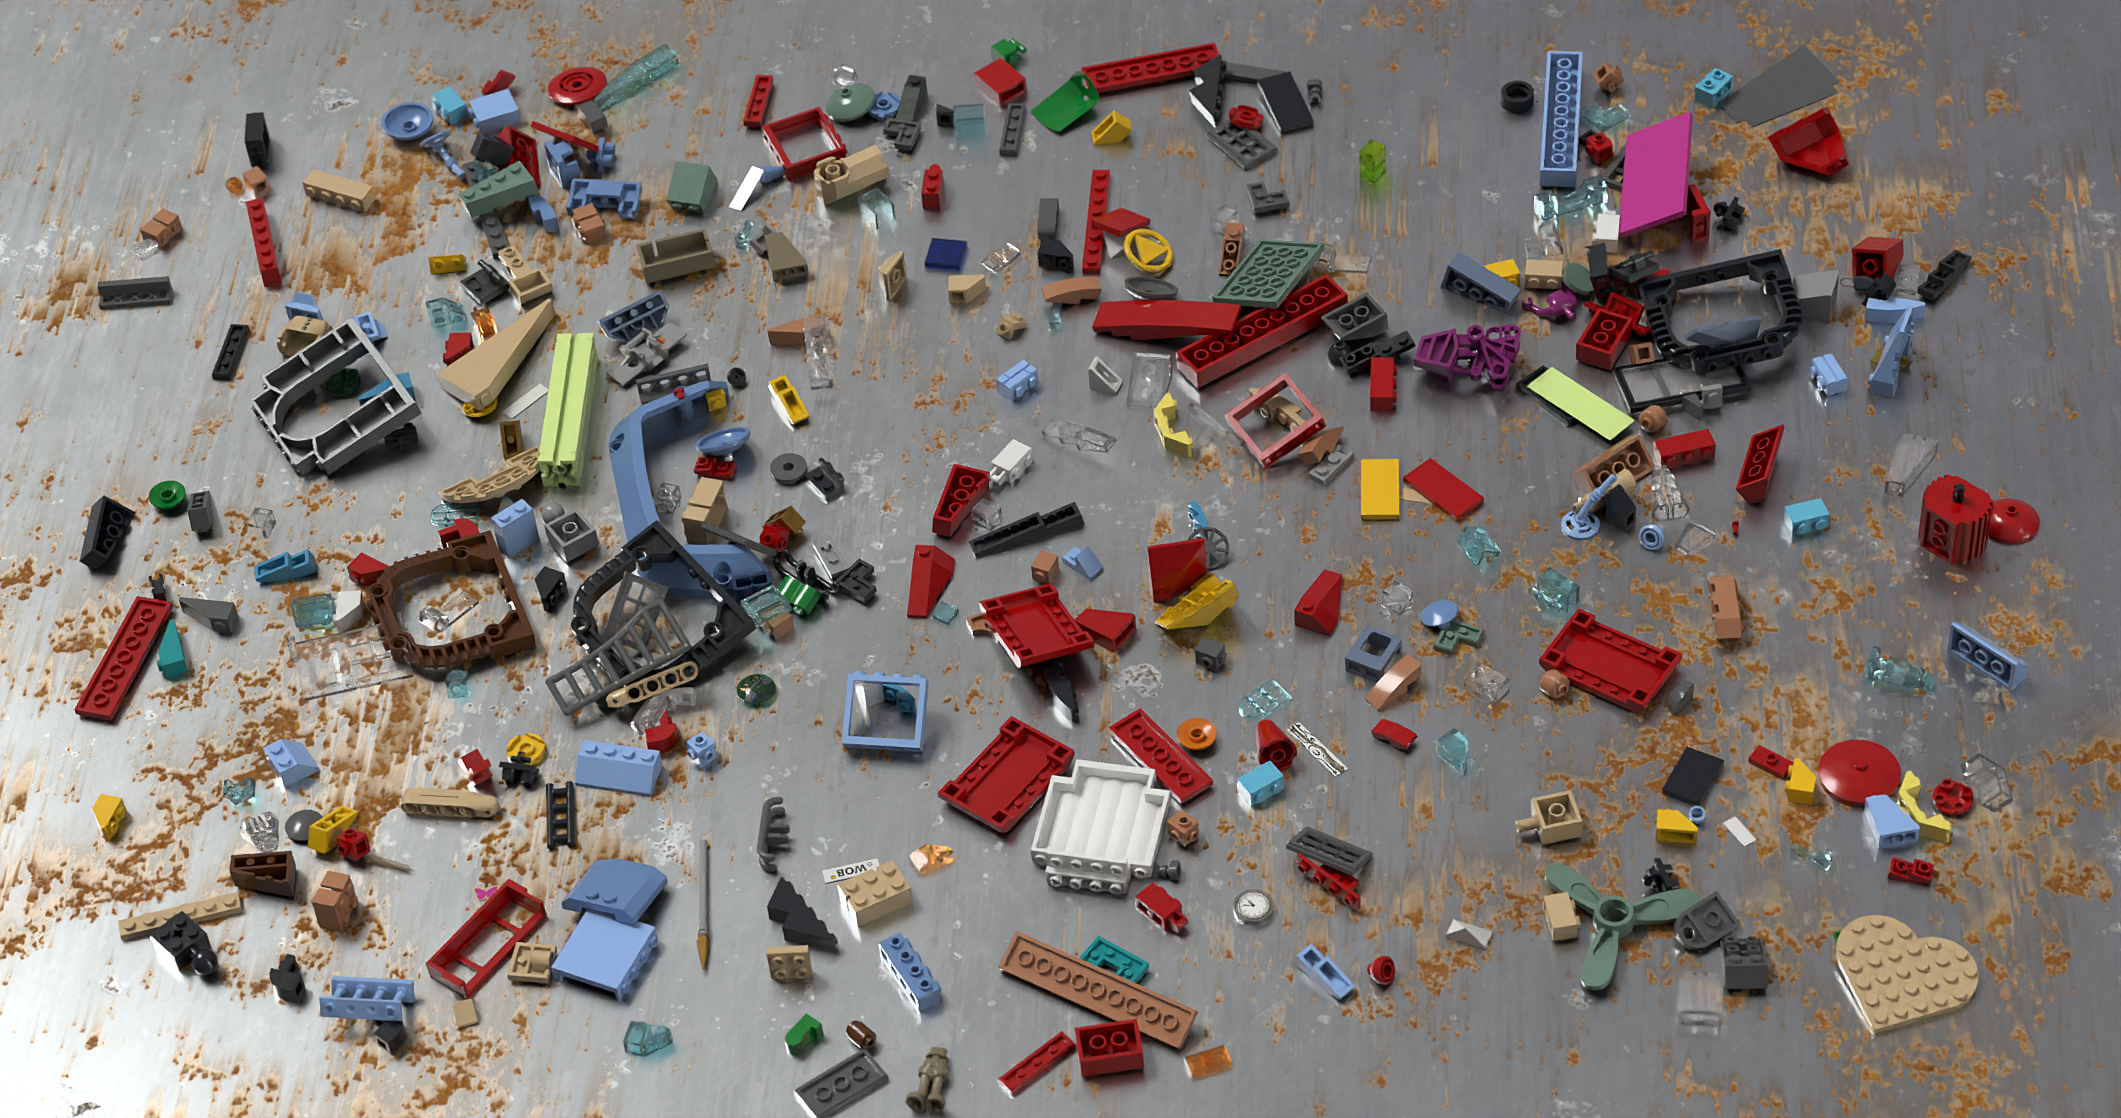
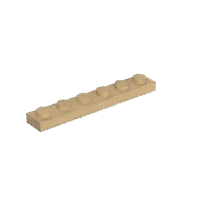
(197, 911)

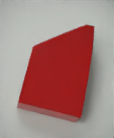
(500, 83)

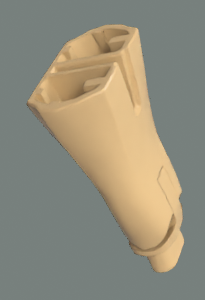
(1624, 479)

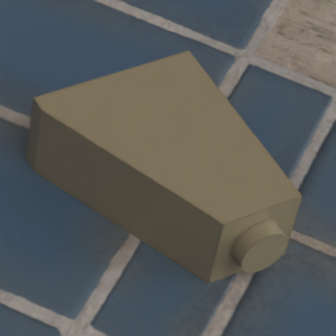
(784, 257)

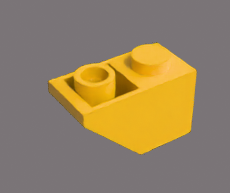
(1802, 783)
(108, 813)

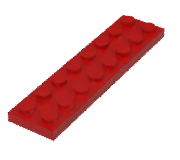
(1149, 68)
(123, 658)

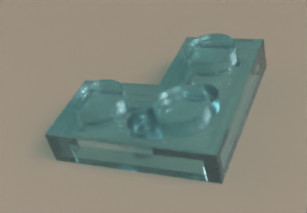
(1603, 118)

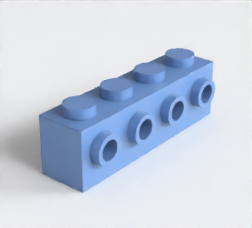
(910, 972)

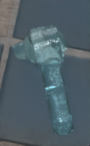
(741, 239)
(1054, 319)
(1820, 859)

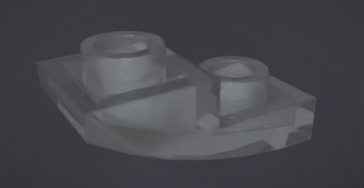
(1003, 257)

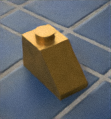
(511, 438)
(789, 519)

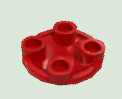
(1952, 797)

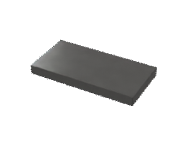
(841, 1084)

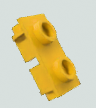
(447, 263)

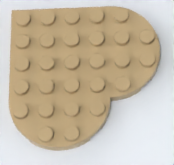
(1903, 976)

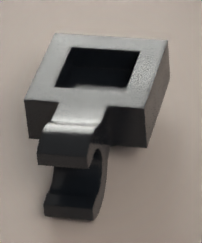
(158, 585)

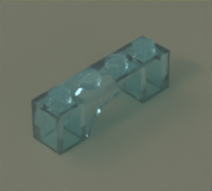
(1590, 193)

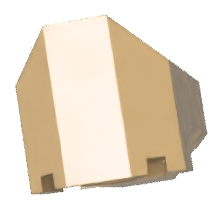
(850, 174)

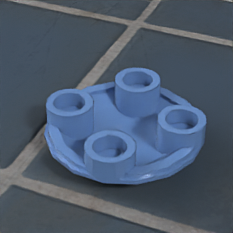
(1439, 613)

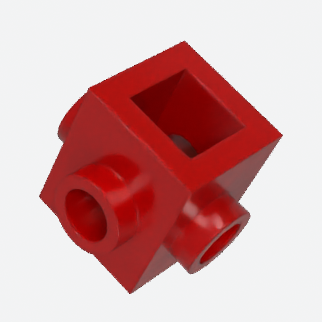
(1599, 147)
(774, 537)
(353, 844)

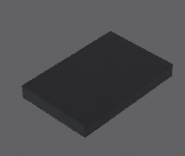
(1693, 776)

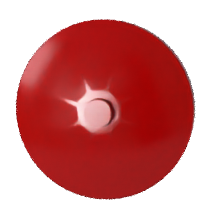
(1858, 771)

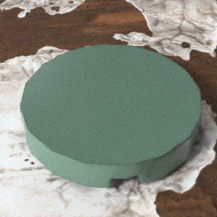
(1577, 278)

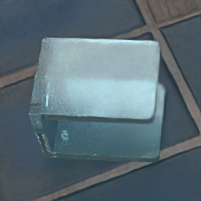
(969, 120)
(880, 201)

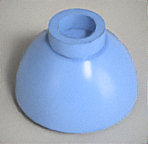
(1652, 537)

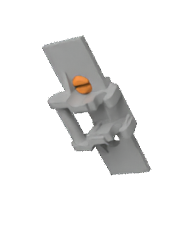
(648, 358)

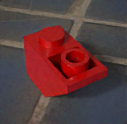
(457, 346)

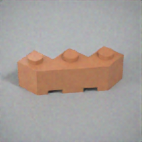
(1725, 606)

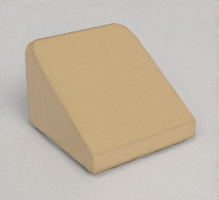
(464, 1013)

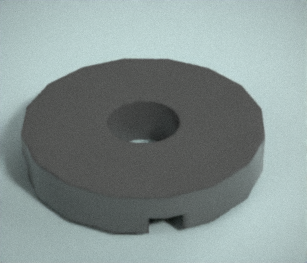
(788, 460)

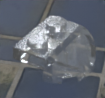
(650, 713)

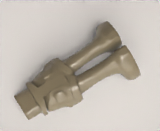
(933, 1070)

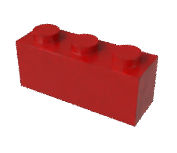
(1383, 384)
(1684, 448)

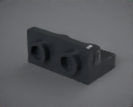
(825, 480)

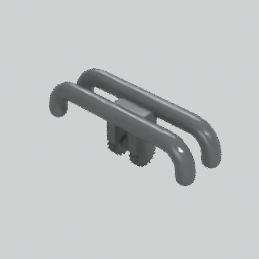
(771, 833)

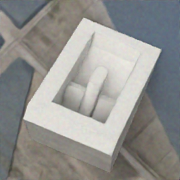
(1102, 377)
(870, 693)

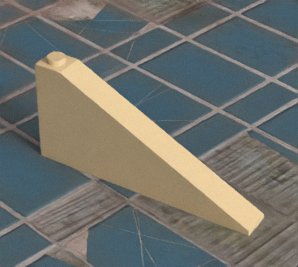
(488, 367)

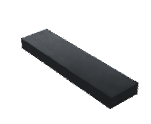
(230, 352)

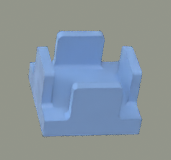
(555, 156)

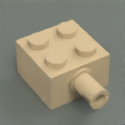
(1553, 817)

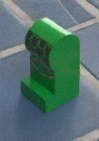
(802, 1033)

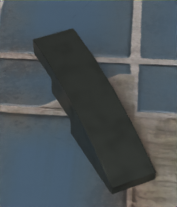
(1944, 275)

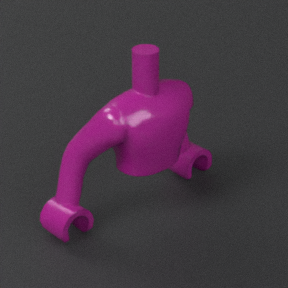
(1558, 302)

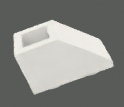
(348, 609)

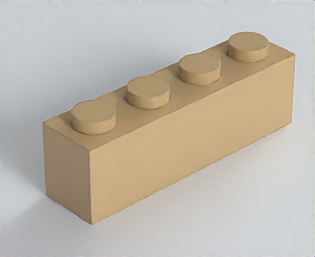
(339, 190)

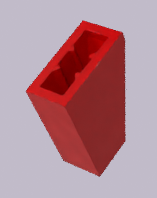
(1107, 627)

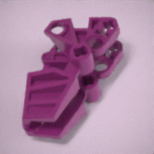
(1440, 353)

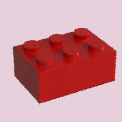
(1604, 339)
(1109, 1047)

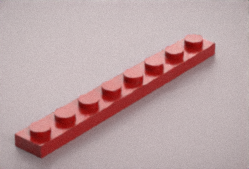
(1097, 206)

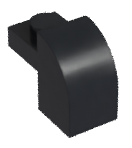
(285, 981)
(389, 1035)

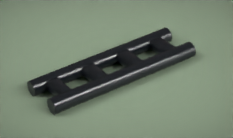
(568, 821)

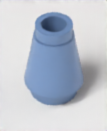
(771, 173)

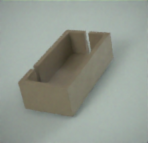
(676, 256)

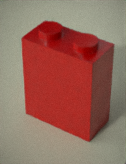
(1000, 82)

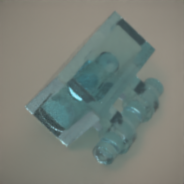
(1556, 591)
(313, 610)

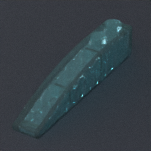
(638, 76)

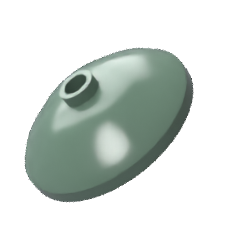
(850, 102)

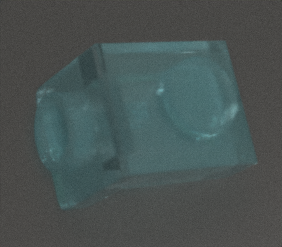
(456, 684)
(240, 791)

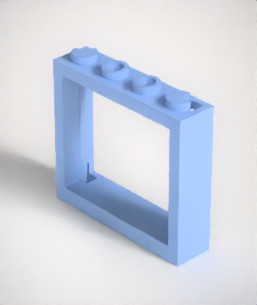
(886, 743)

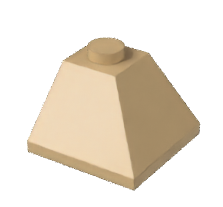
(892, 274)

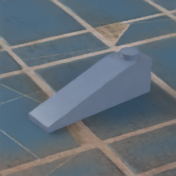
(1726, 333)

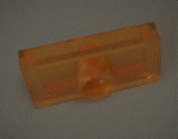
(1207, 1061)

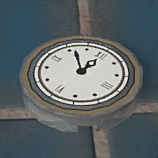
(1253, 907)

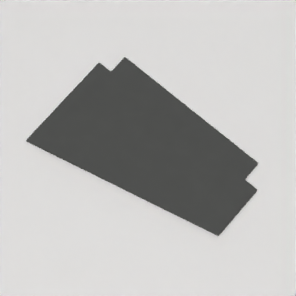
(1781, 89)

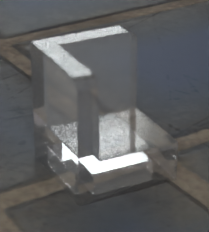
(262, 519)

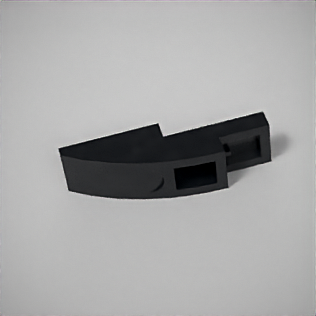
(1392, 348)
(1061, 690)

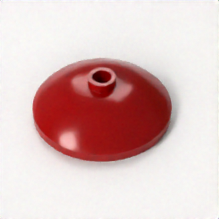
(2013, 521)

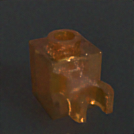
(483, 322)

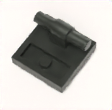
(1635, 267)
(484, 283)

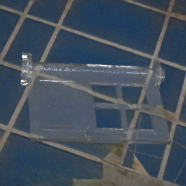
(327, 663)

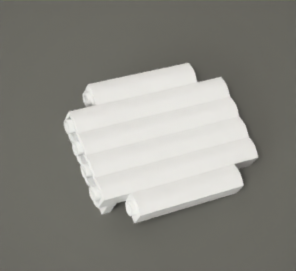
(1100, 826)

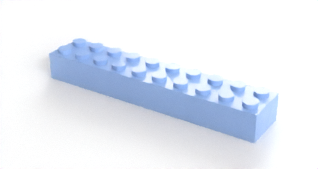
(1561, 119)

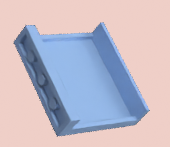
(605, 952)

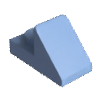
(1083, 562)

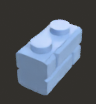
(1828, 375)
(1017, 380)

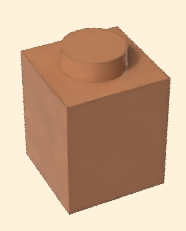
(256, 181)
(1641, 353)
(1045, 567)

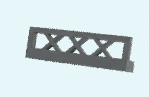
(135, 290)
(660, 390)

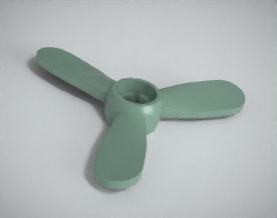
(1603, 952)

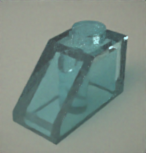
(1454, 750)

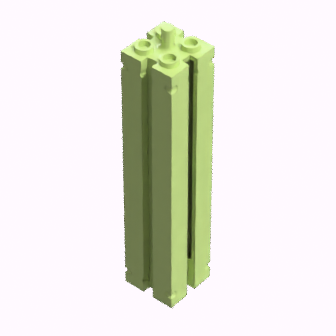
(568, 410)

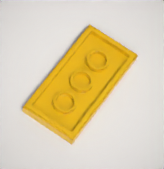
(1379, 489)

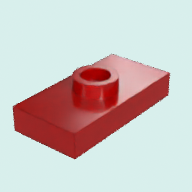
(1770, 761)

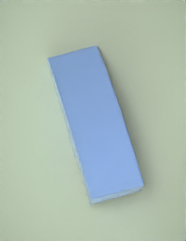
(1892, 309)
(1323, 972)

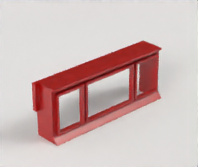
(474, 926)

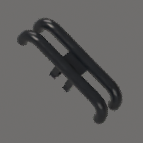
(805, 575)

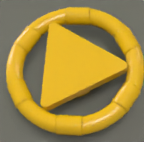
(1148, 250)

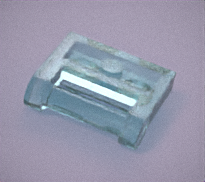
(764, 600)

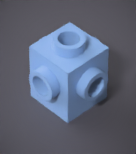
(701, 749)

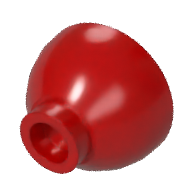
(1382, 970)

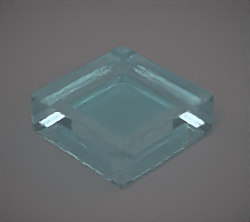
(945, 613)

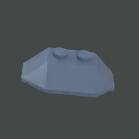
(629, 321)

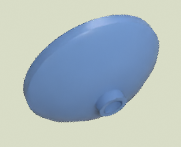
(407, 121)
(723, 441)

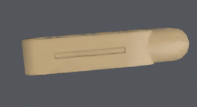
(623, 694)
(448, 803)

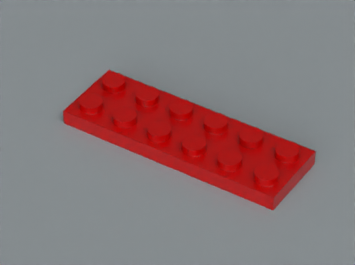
(1157, 751)

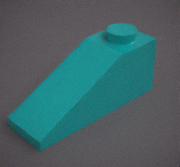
(171, 654)

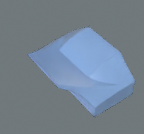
(303, 305)
(371, 327)

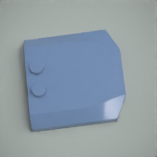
(617, 889)

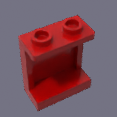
(1698, 213)

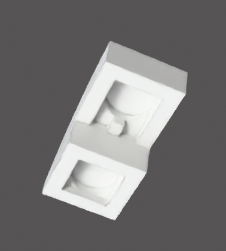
(679, 696)

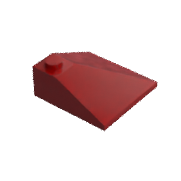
(1175, 567)

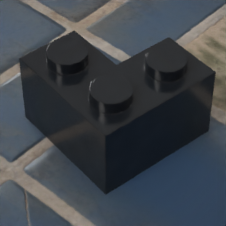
(492, 150)

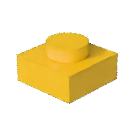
(716, 399)

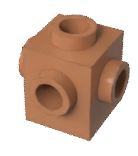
(1608, 76)
(1183, 828)

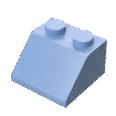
(289, 761)

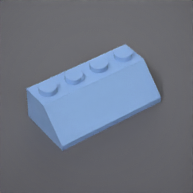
(1986, 656)
(618, 767)

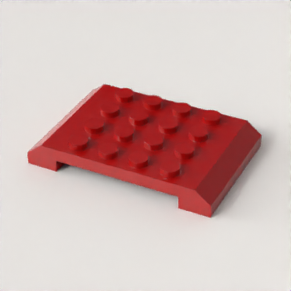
(1034, 625)
(1609, 662)
(1008, 775)

